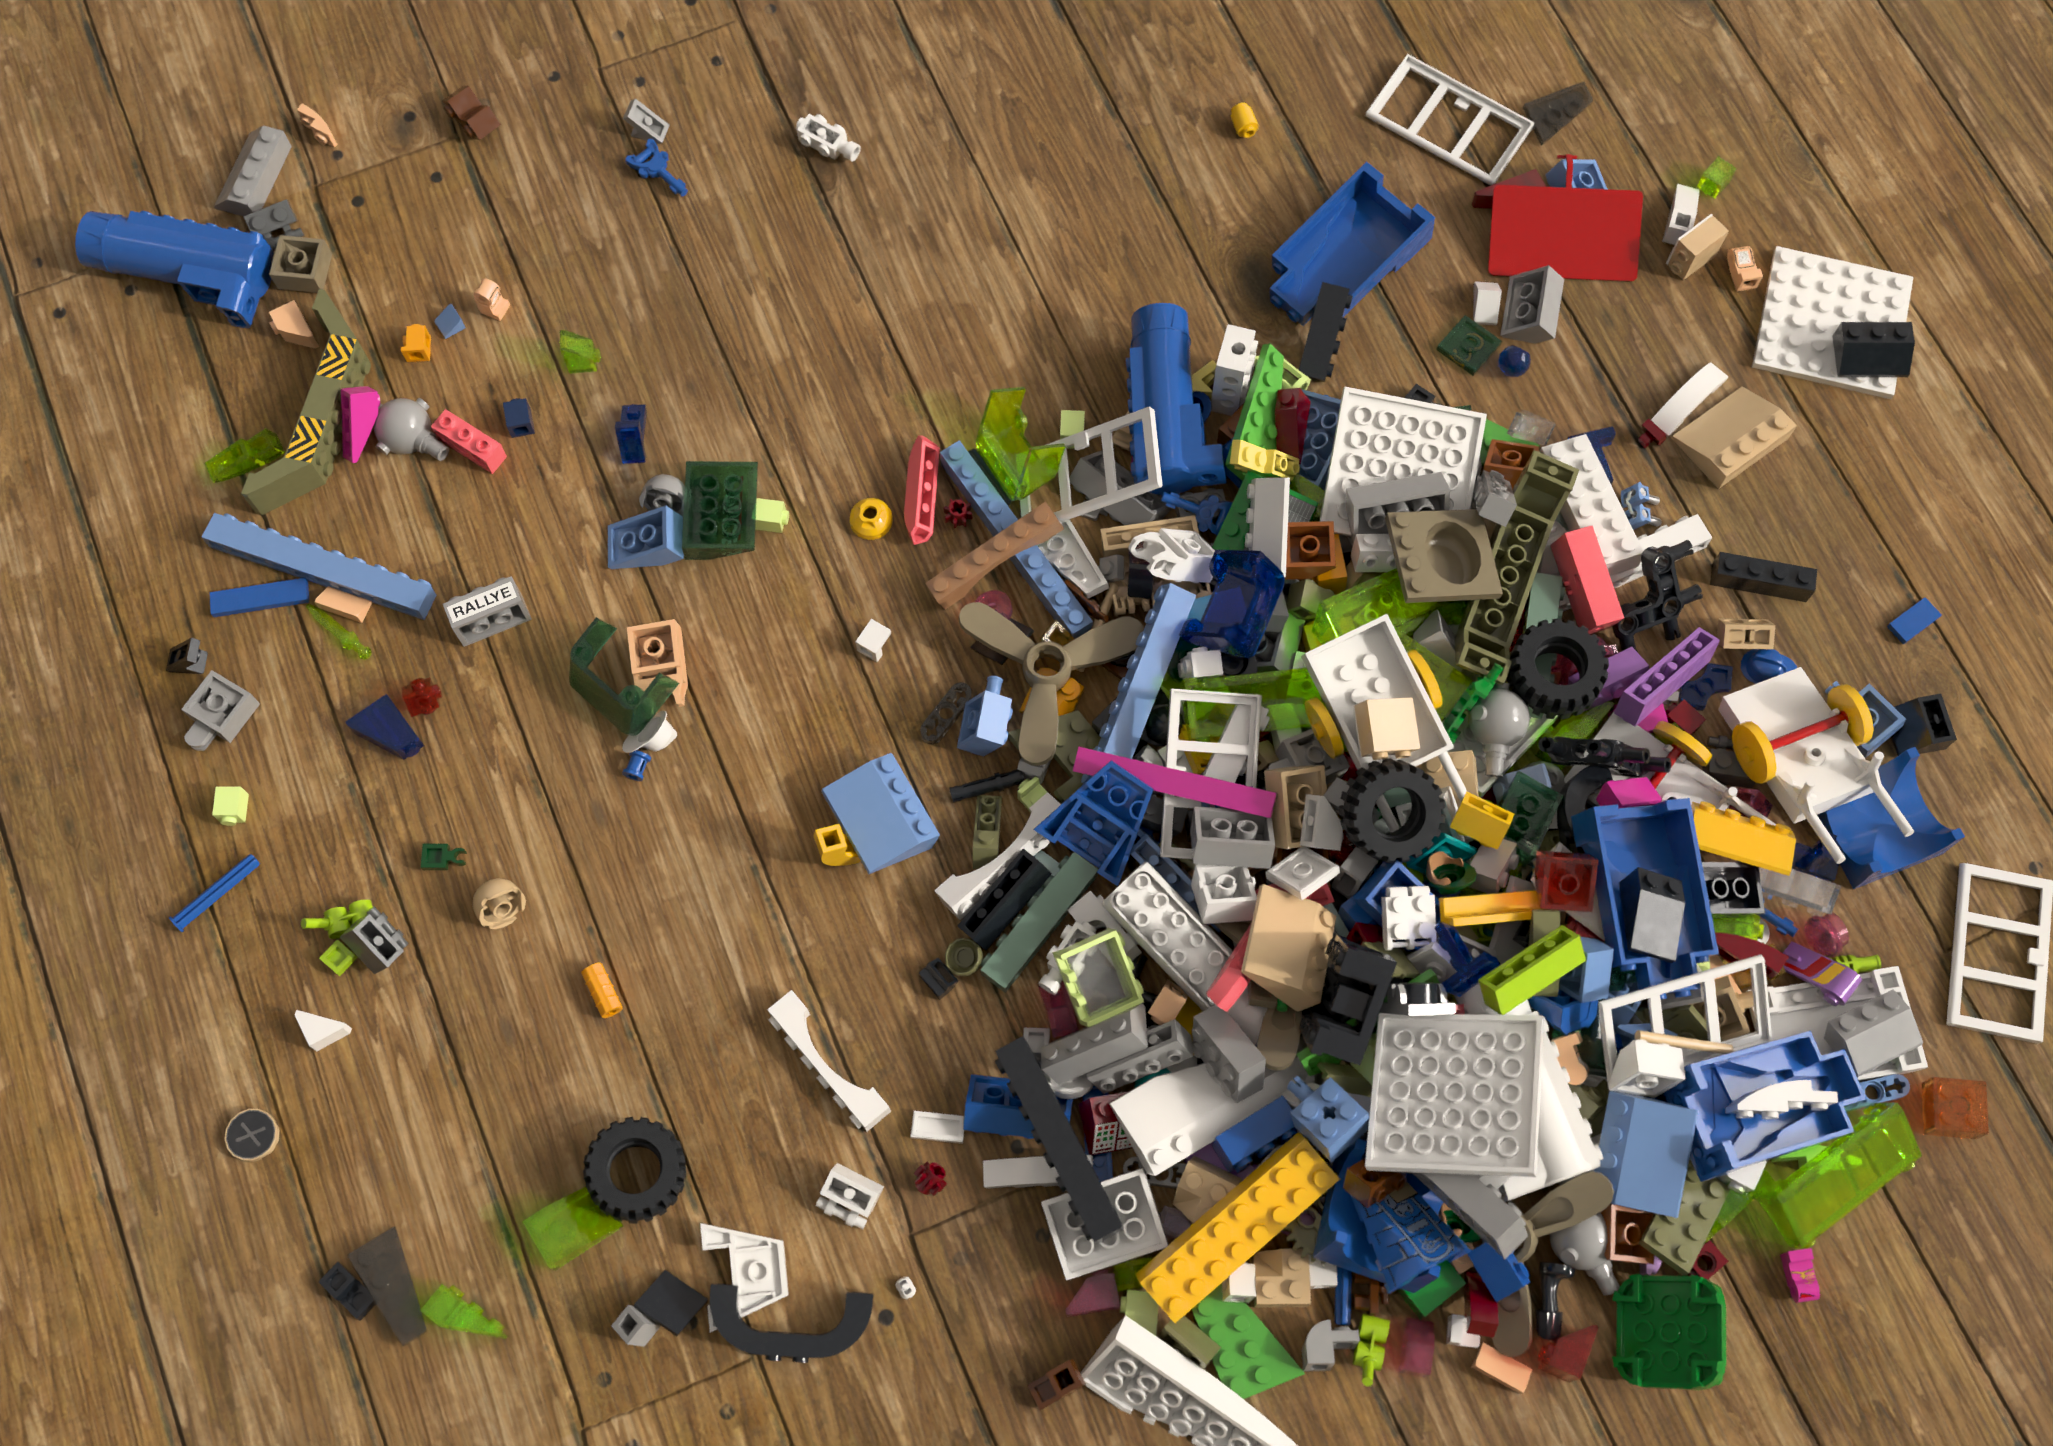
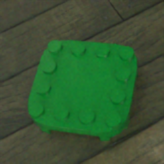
(1670, 1332)

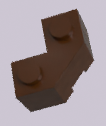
(470, 113)

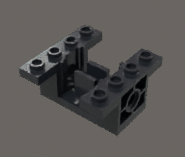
(1337, 1037)

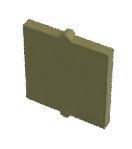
(1403, 968)

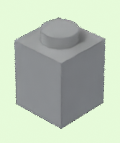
(635, 1327)

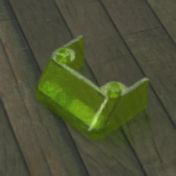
(1006, 450)

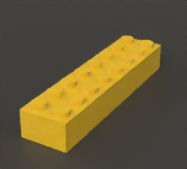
(1236, 1227)

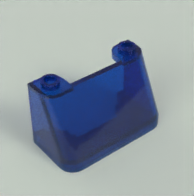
(1239, 604)

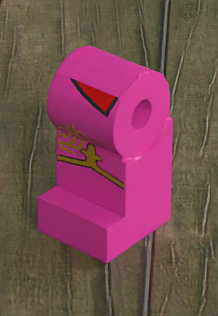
(1800, 1275)

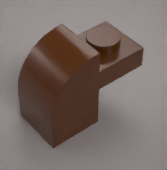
(1056, 1384)

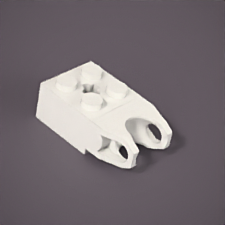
(1175, 555)

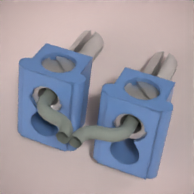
(1638, 514)

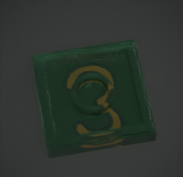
(1469, 345)

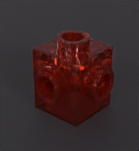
(421, 696)

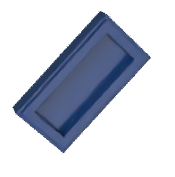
(1914, 620)

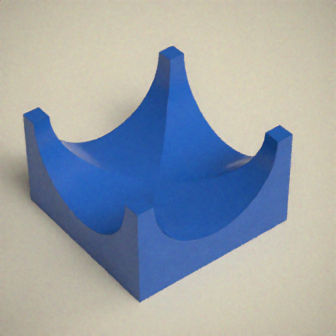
(1873, 840)
(1343, 1235)

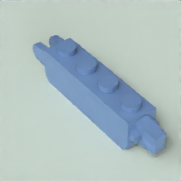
(1175, 875)

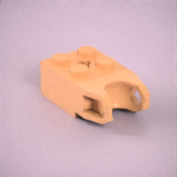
(669, 660)

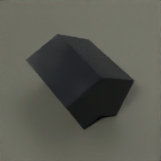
(938, 978)

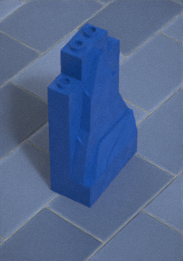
(1348, 244)
(1663, 842)
(1730, 1143)

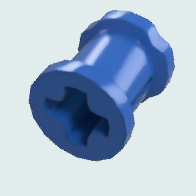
(636, 765)

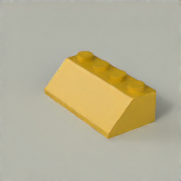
(1744, 838)

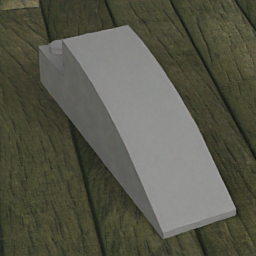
(1475, 1202)

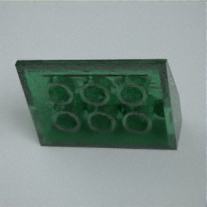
(719, 509)

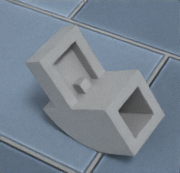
(1321, 1342)

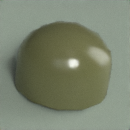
(963, 957)

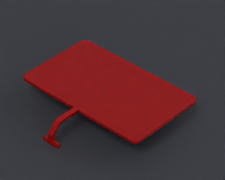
(1568, 228)

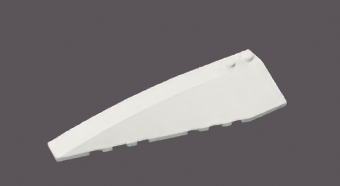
(1188, 1109)
(1154, 1378)

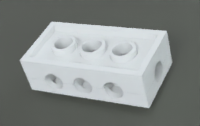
(1234, 369)

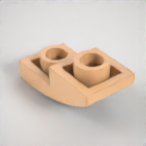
(317, 124)

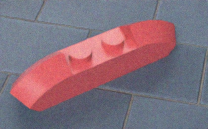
(921, 490)
(1230, 981)

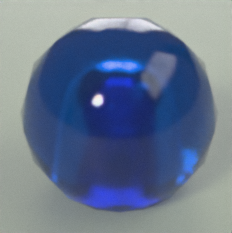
(1514, 361)

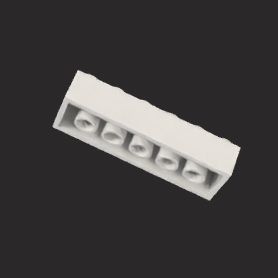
(1596, 505)

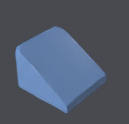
(449, 322)

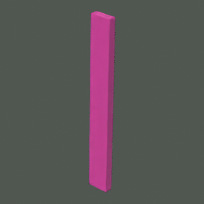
(1183, 783)

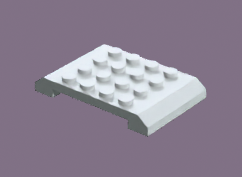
(1803, 1009)

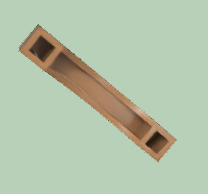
(1024, 533)

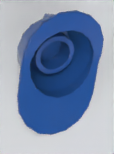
(1765, 664)

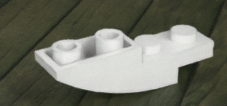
(1779, 1098)

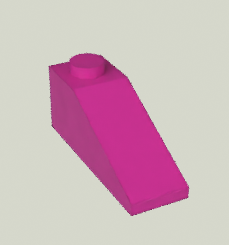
(359, 414)

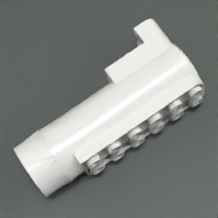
(1177, 941)
(1563, 1135)

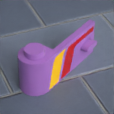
(1833, 978)

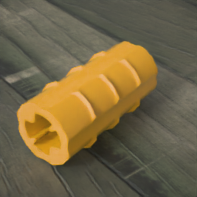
(601, 990)

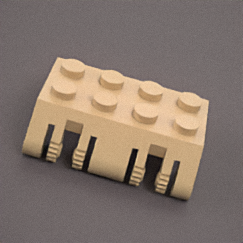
(1117, 540)

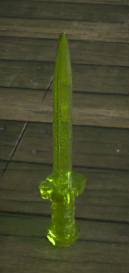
(348, 639)

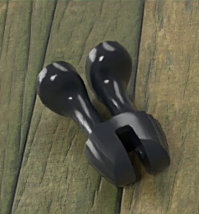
(1549, 1317)

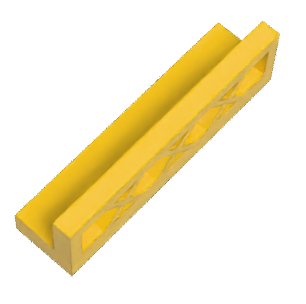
(1488, 908)

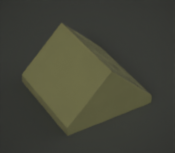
(1190, 1341)

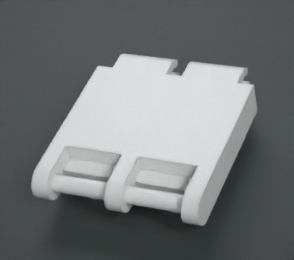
(1408, 916)

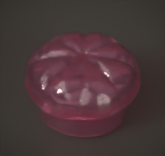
(1826, 934)

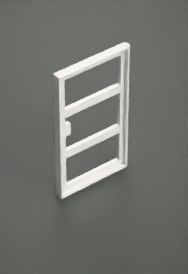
(1465, 98)
(1081, 441)
(1175, 745)
(2036, 957)
(1707, 977)

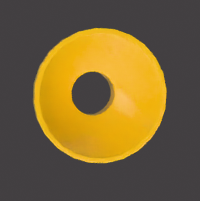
(871, 528)

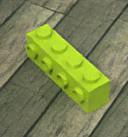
(1532, 970)

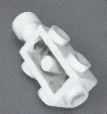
(825, 138)
(1071, 935)

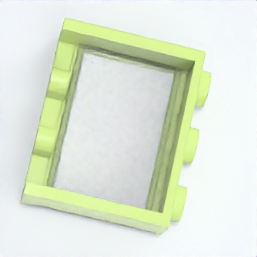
(1099, 977)

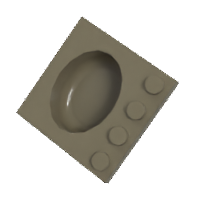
(1443, 556)

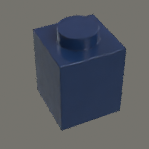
(518, 417)

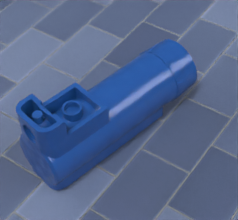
(206, 260)
(1163, 380)

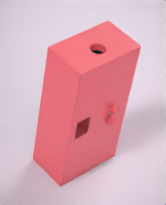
(1587, 580)

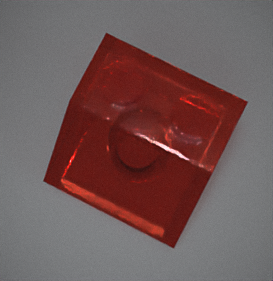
(1565, 880)
(1568, 1355)

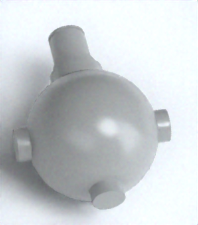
(406, 428)
(1498, 724)
(1584, 1249)

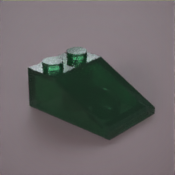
(1533, 813)

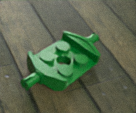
(1476, 689)

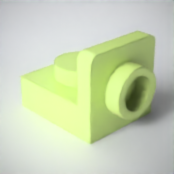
(1030, 792)

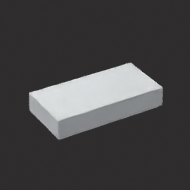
(937, 1127)

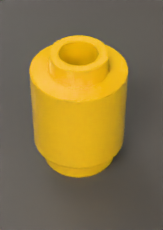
(1244, 120)

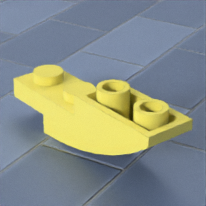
(1263, 462)

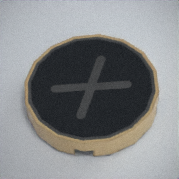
(251, 1135)

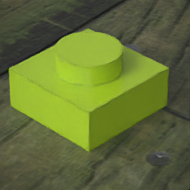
(338, 957)

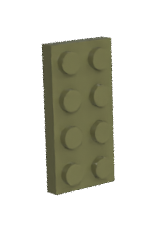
(1681, 1238)

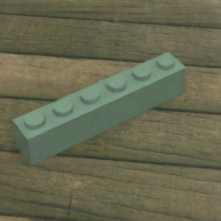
(1544, 605)
(1038, 922)

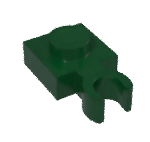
(439, 856)

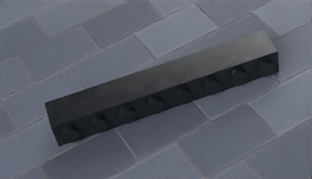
(1059, 1140)

